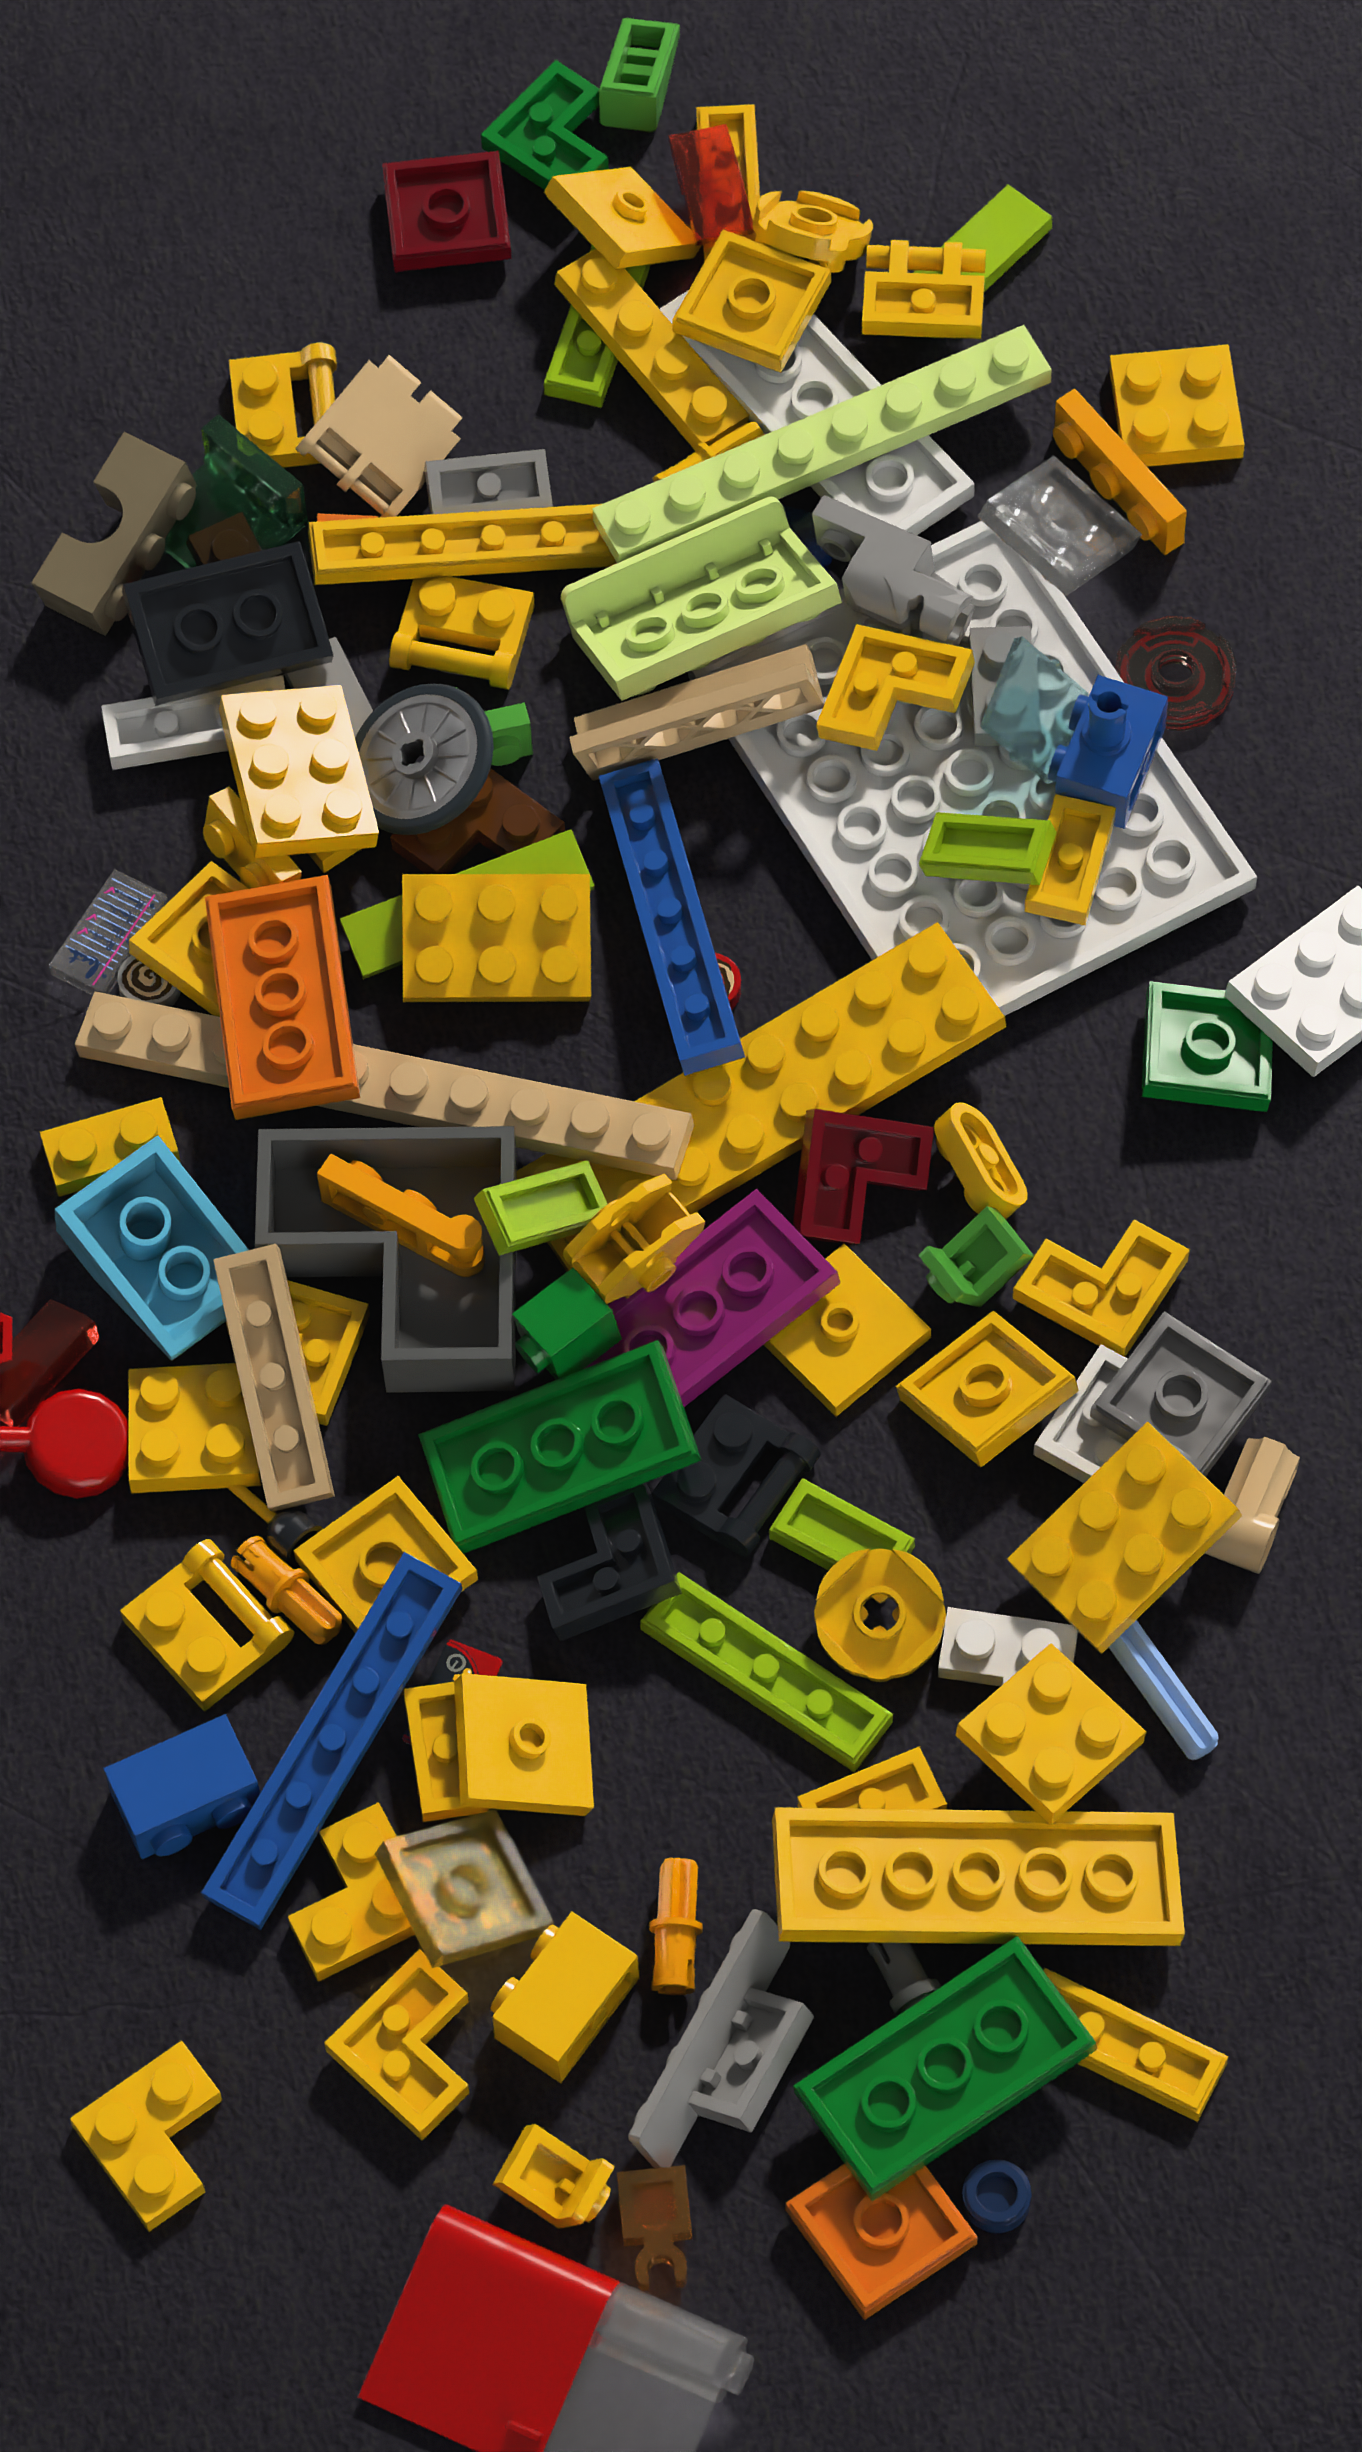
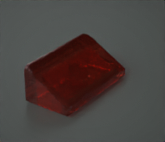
(42, 1358)

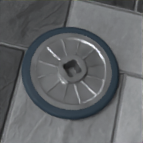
(457, 750)

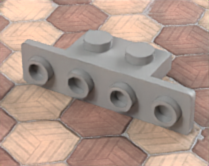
(729, 2050)

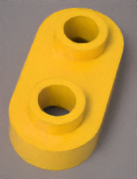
(979, 1160)

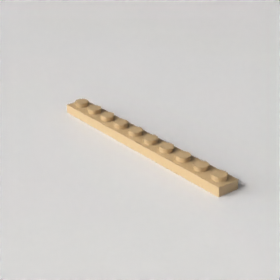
(409, 1089)

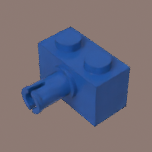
(1110, 746)

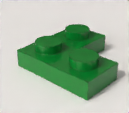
(538, 127)

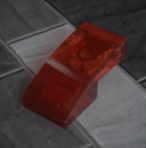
(711, 183)

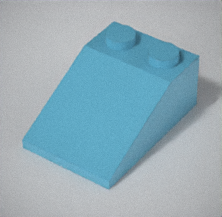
(152, 1245)

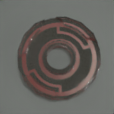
(1186, 643)

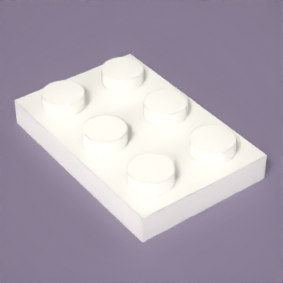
(1309, 987)

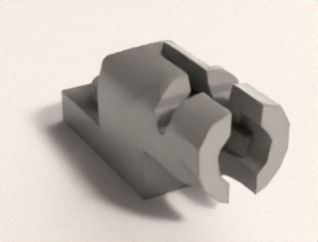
(891, 574)

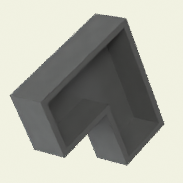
(435, 1325)

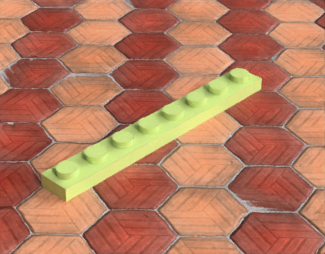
(825, 443)

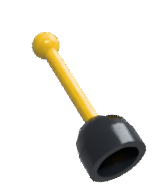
(284, 1530)

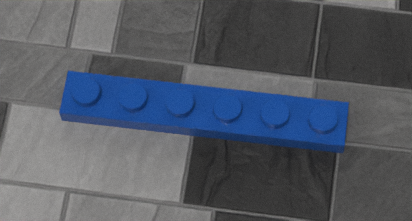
(671, 917)
(332, 1741)

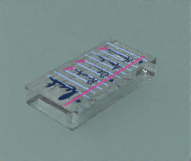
(101, 937)

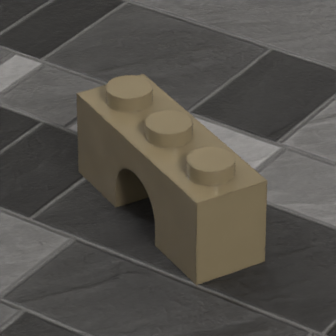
(89, 577)

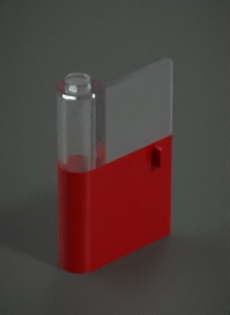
(545, 2353)

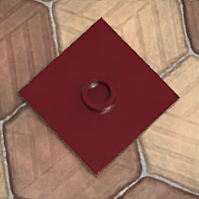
(446, 211)

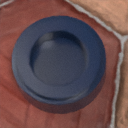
(996, 2196)

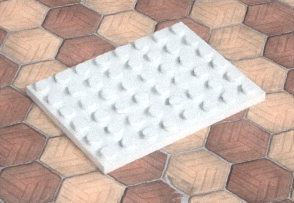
(870, 811)

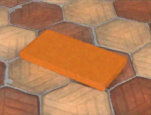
(282, 997)

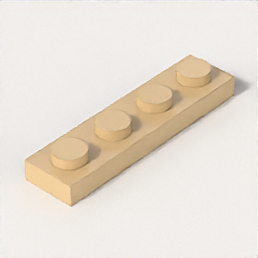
(273, 1378)

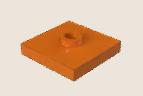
(880, 2244)

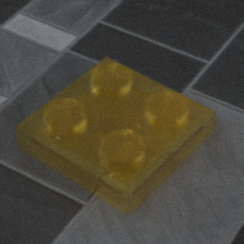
(463, 1888)

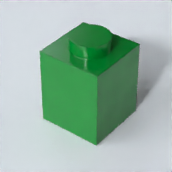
(565, 1327)

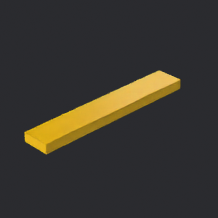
(456, 544)

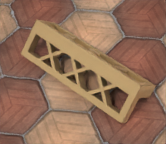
(698, 712)

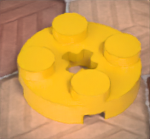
(812, 228)
(918, 1615)

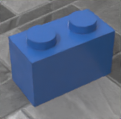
(183, 1788)

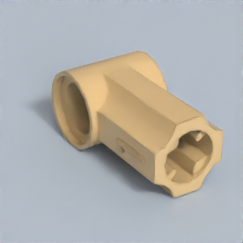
(1258, 1491)

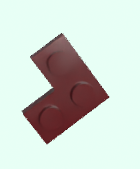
(845, 1155)

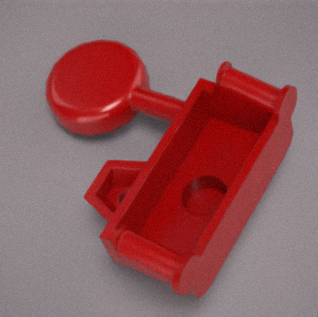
(72, 1440)

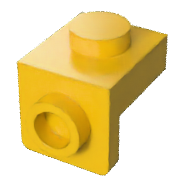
(554, 2179)

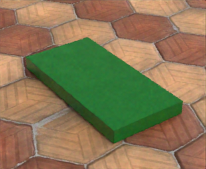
(559, 1447)
(944, 2068)

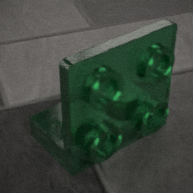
(239, 480)

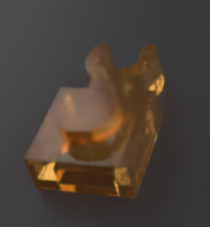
(655, 2215)

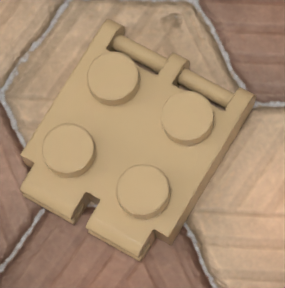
(382, 437)

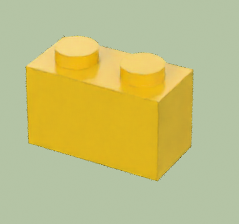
(564, 1995)

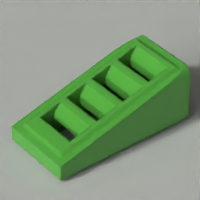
(637, 77)

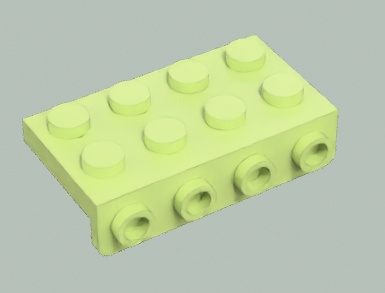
(697, 598)

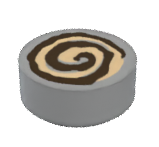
(143, 984)

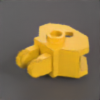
(634, 1241)

